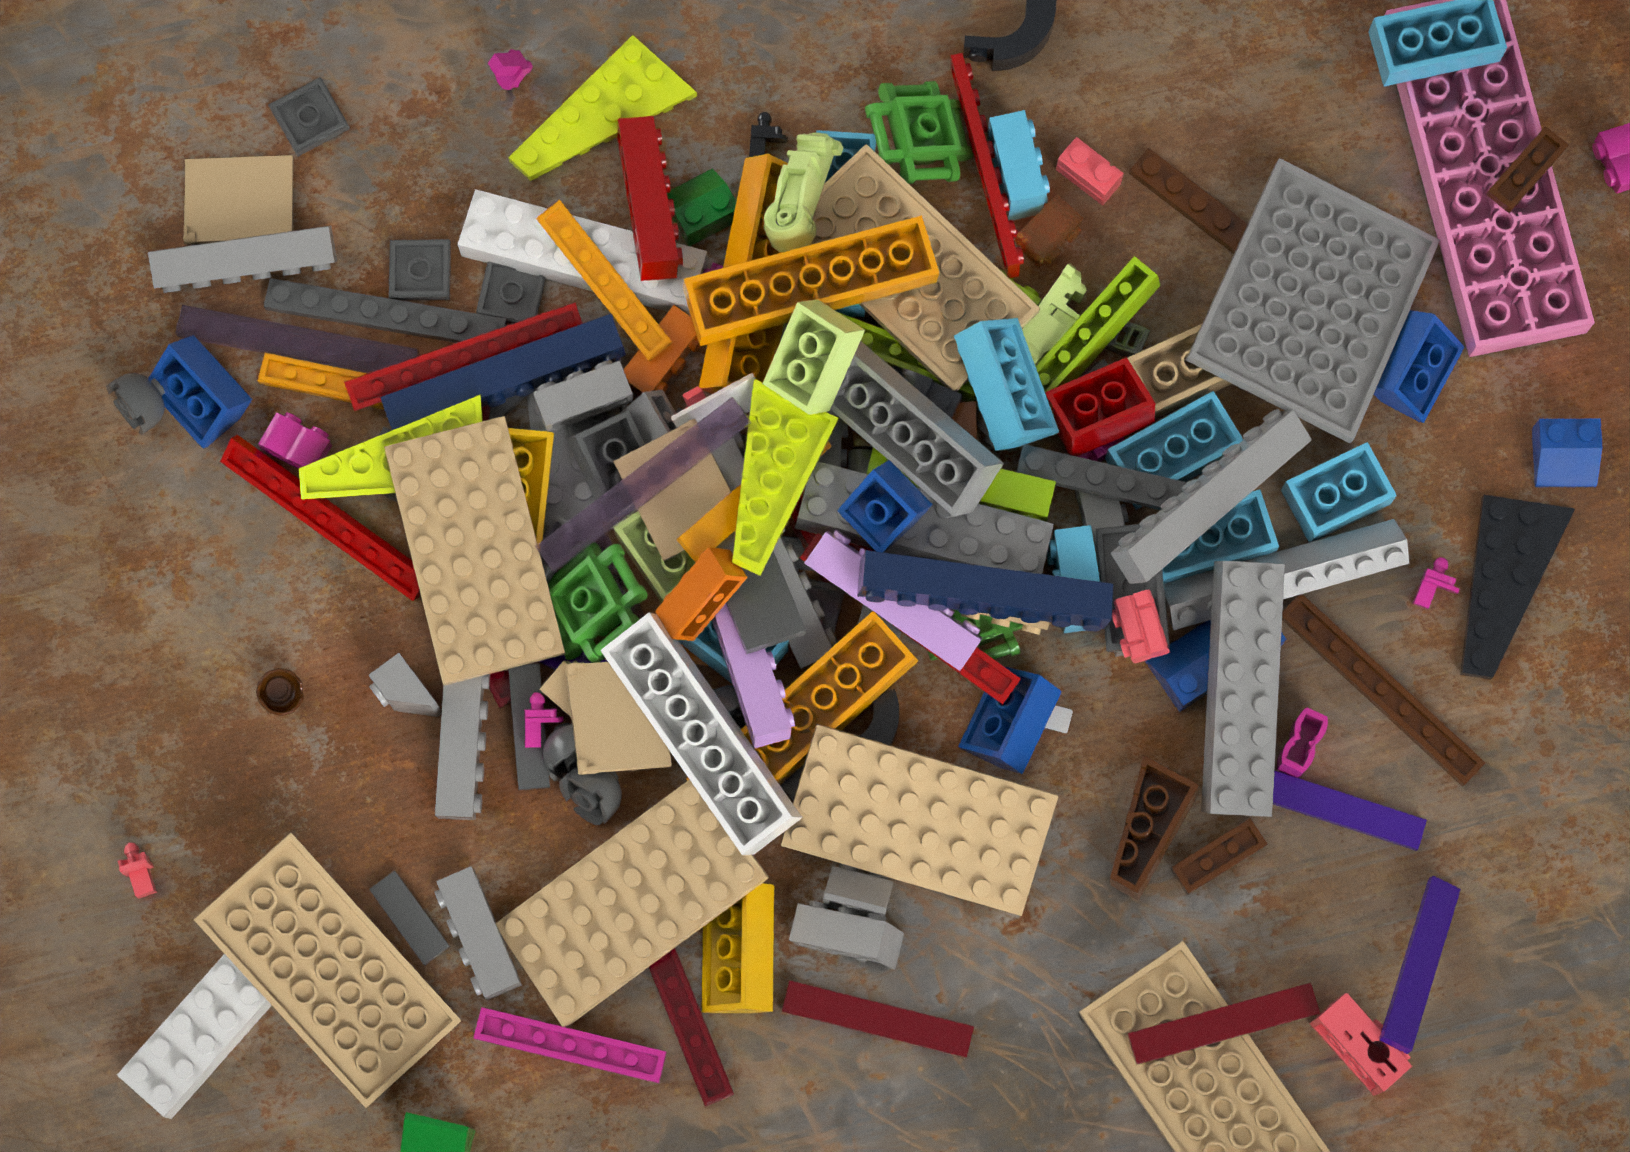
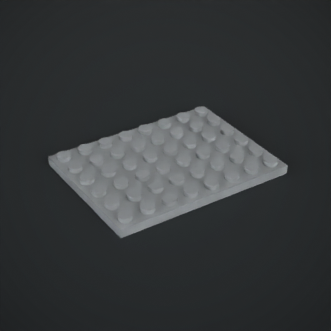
(1313, 300)

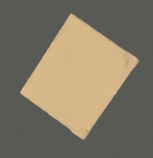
(237, 198)
(681, 502)
(609, 724)

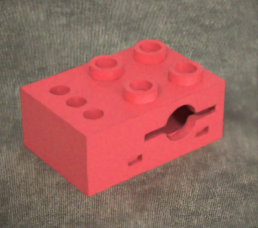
(1358, 1045)

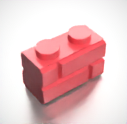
(1089, 171)
(1140, 626)

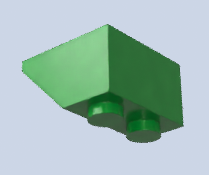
(702, 206)
(434, 1135)

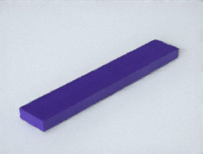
(1347, 811)
(1419, 965)

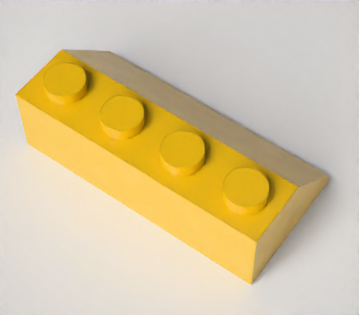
(533, 458)
(740, 956)

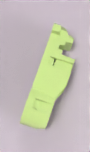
(799, 187)
(1054, 314)

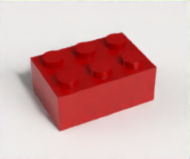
(1101, 407)

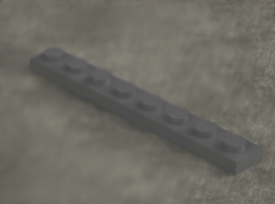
(377, 312)

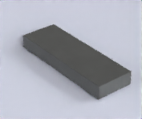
(409, 918)

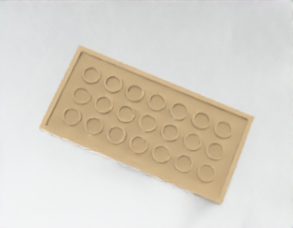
(926, 318)
(474, 550)
(919, 820)
(628, 903)
(327, 970)
(1207, 1096)

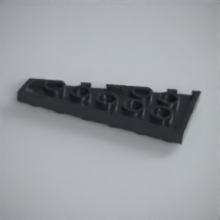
(1509, 561)

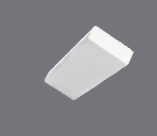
(740, 390)

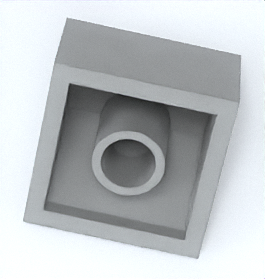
(402, 689)
(857, 891)

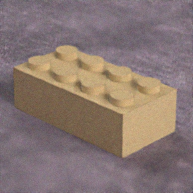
(1170, 377)

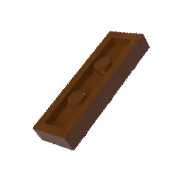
(1527, 169)
(1218, 856)

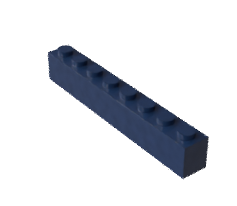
(510, 372)
(985, 590)

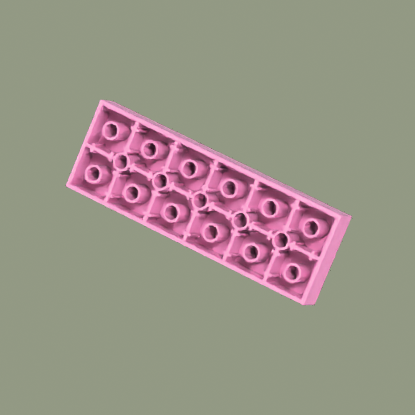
(1507, 272)

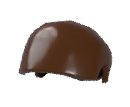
(280, 692)

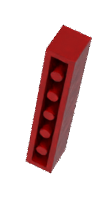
(648, 198)

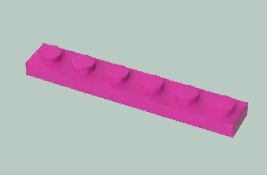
(570, 1045)

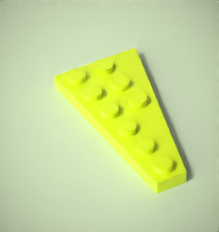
(624, 87)
(777, 464)
(365, 466)

